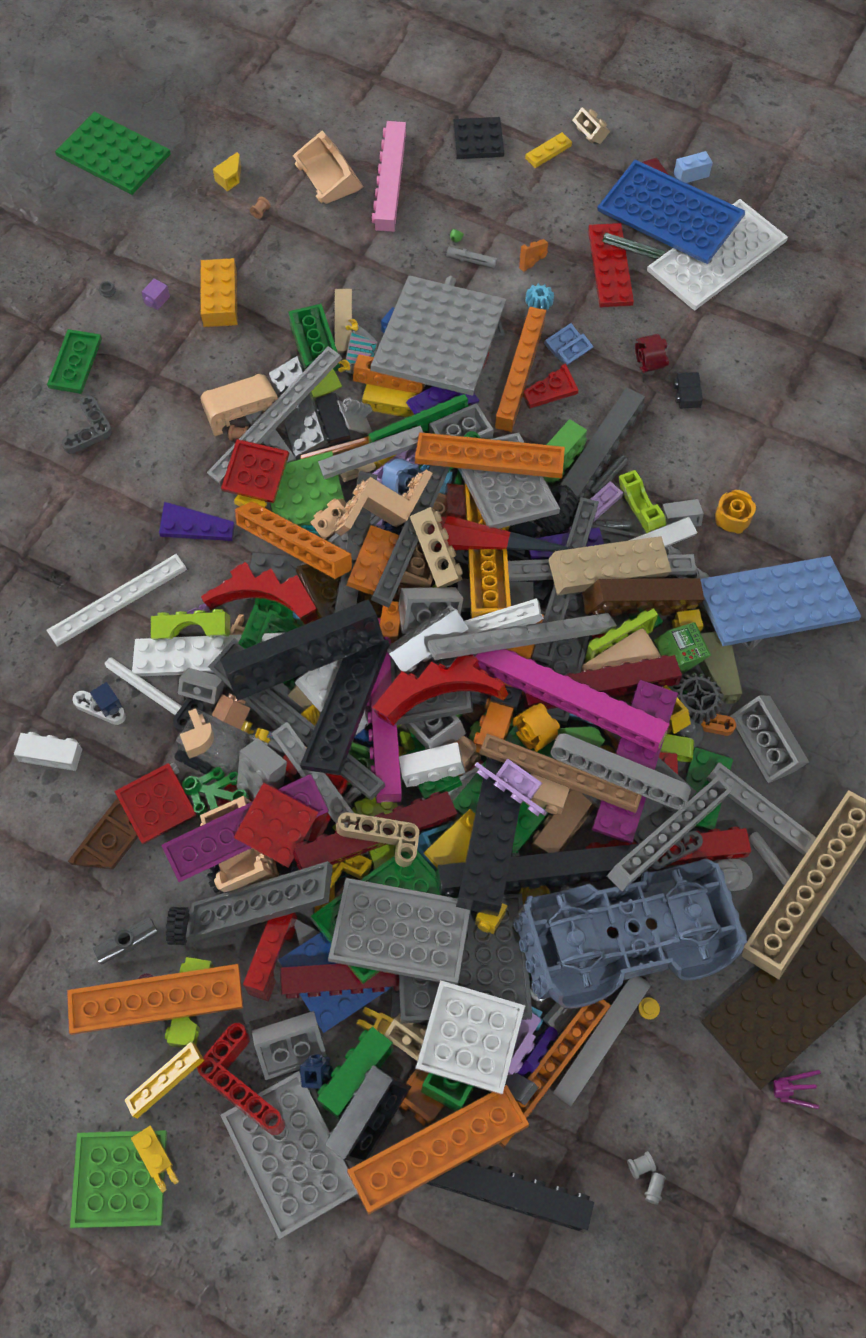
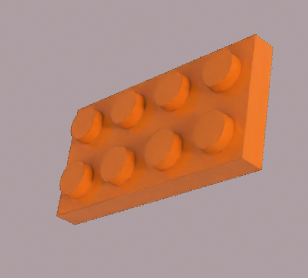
(372, 559)

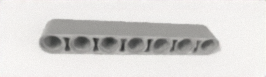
(621, 771)
(601, 1040)

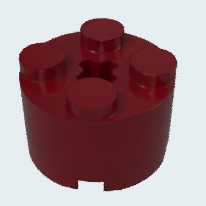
(651, 352)

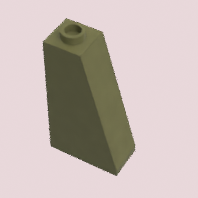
(722, 668)

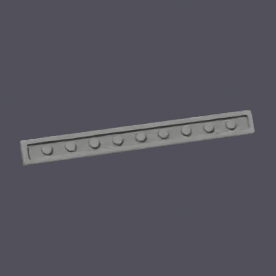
(281, 407)
(541, 570)
(520, 636)

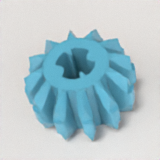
(539, 297)

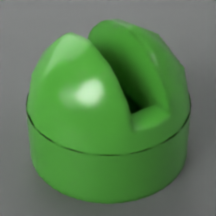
(456, 235)

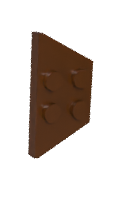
(106, 841)

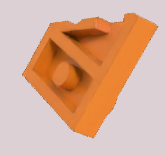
(532, 254)

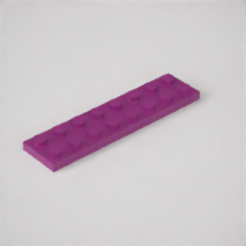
(613, 819)
(215, 841)

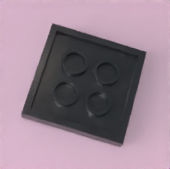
(478, 138)

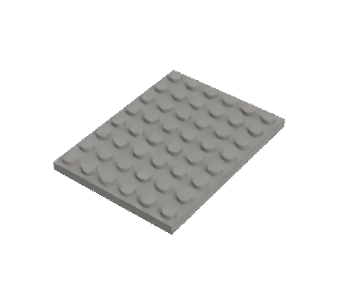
(439, 335)

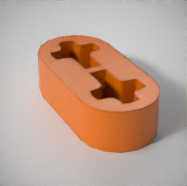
(717, 725)

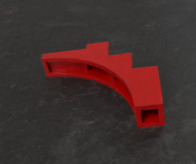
(265, 586)
(436, 680)

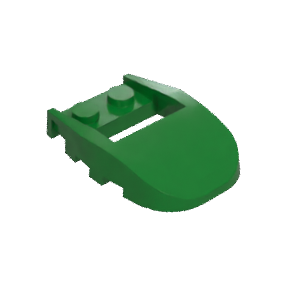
(257, 625)

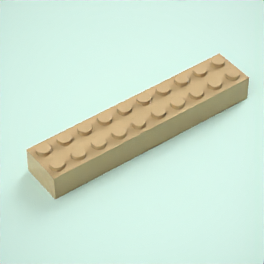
(809, 888)

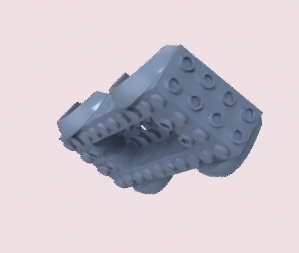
(582, 965)

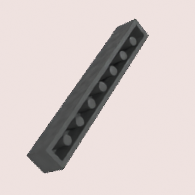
(604, 442)

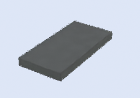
(519, 593)

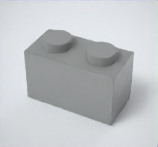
(200, 686)

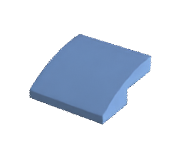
(568, 344)

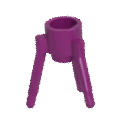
(784, 1088)

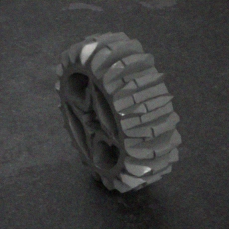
(708, 694)

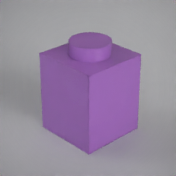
(155, 294)

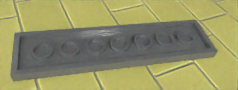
(260, 902)

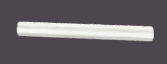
(142, 685)

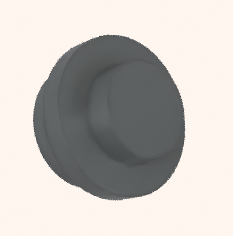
(107, 289)

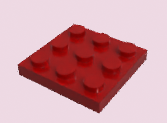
(255, 471)
(155, 803)
(276, 824)

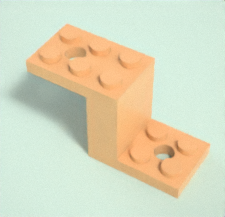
(382, 502)

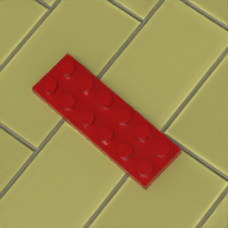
(610, 267)

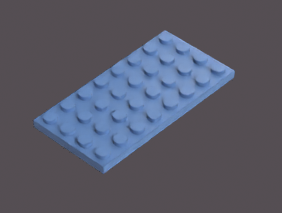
(777, 600)

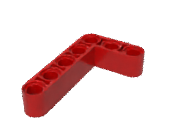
(235, 1086)

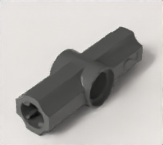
(112, 947)

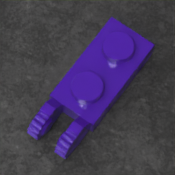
(539, 1050)

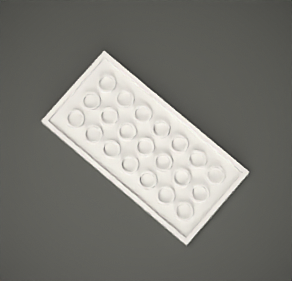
(744, 248)

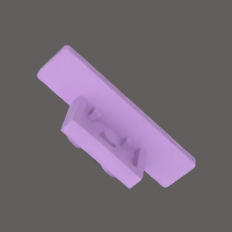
(516, 781)
(524, 1043)

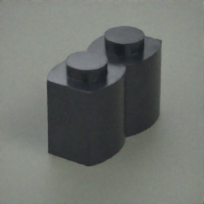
(688, 390)

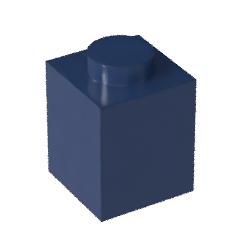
(106, 699)

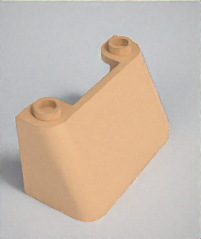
(327, 169)
(237, 401)
(631, 649)
(245, 868)

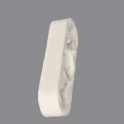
(90, 709)

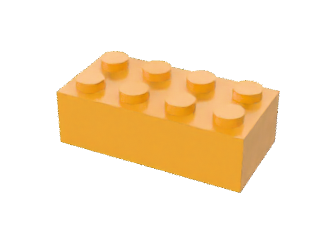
(219, 292)

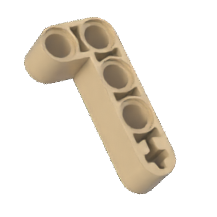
(377, 834)

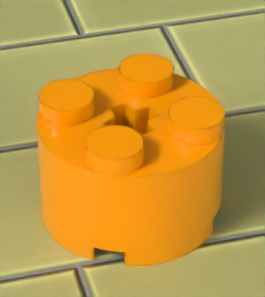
(735, 511)
(536, 727)

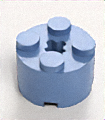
(398, 475)

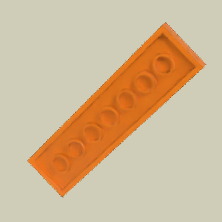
(490, 455)
(154, 999)
(437, 1149)

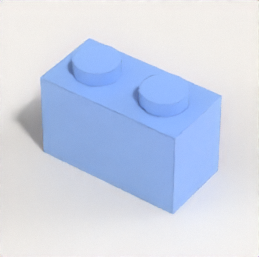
(693, 167)

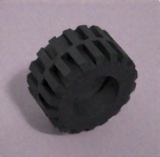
(568, 507)

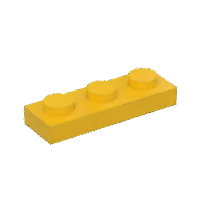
(548, 150)

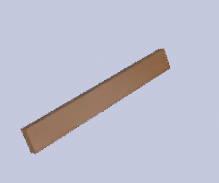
(560, 773)

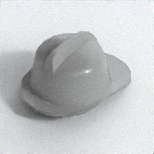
(736, 873)

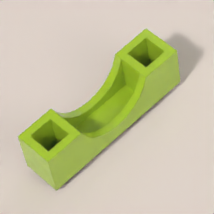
(649, 516)
(169, 626)
(183, 1029)

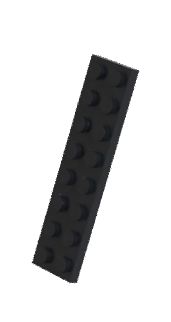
(344, 710)

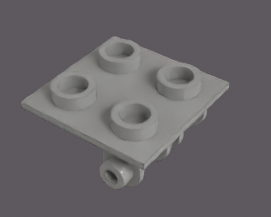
(355, 415)

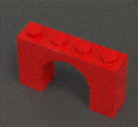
(260, 976)

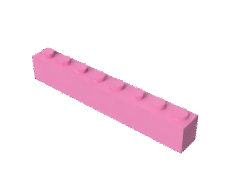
(390, 176)

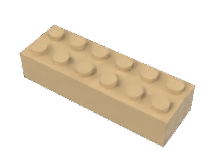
(634, 559)

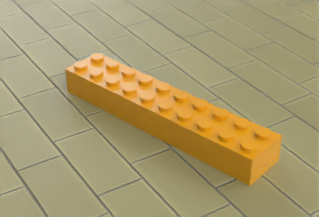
(487, 571)

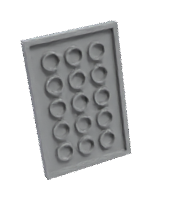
(509, 497)
(399, 931)
(292, 1170)

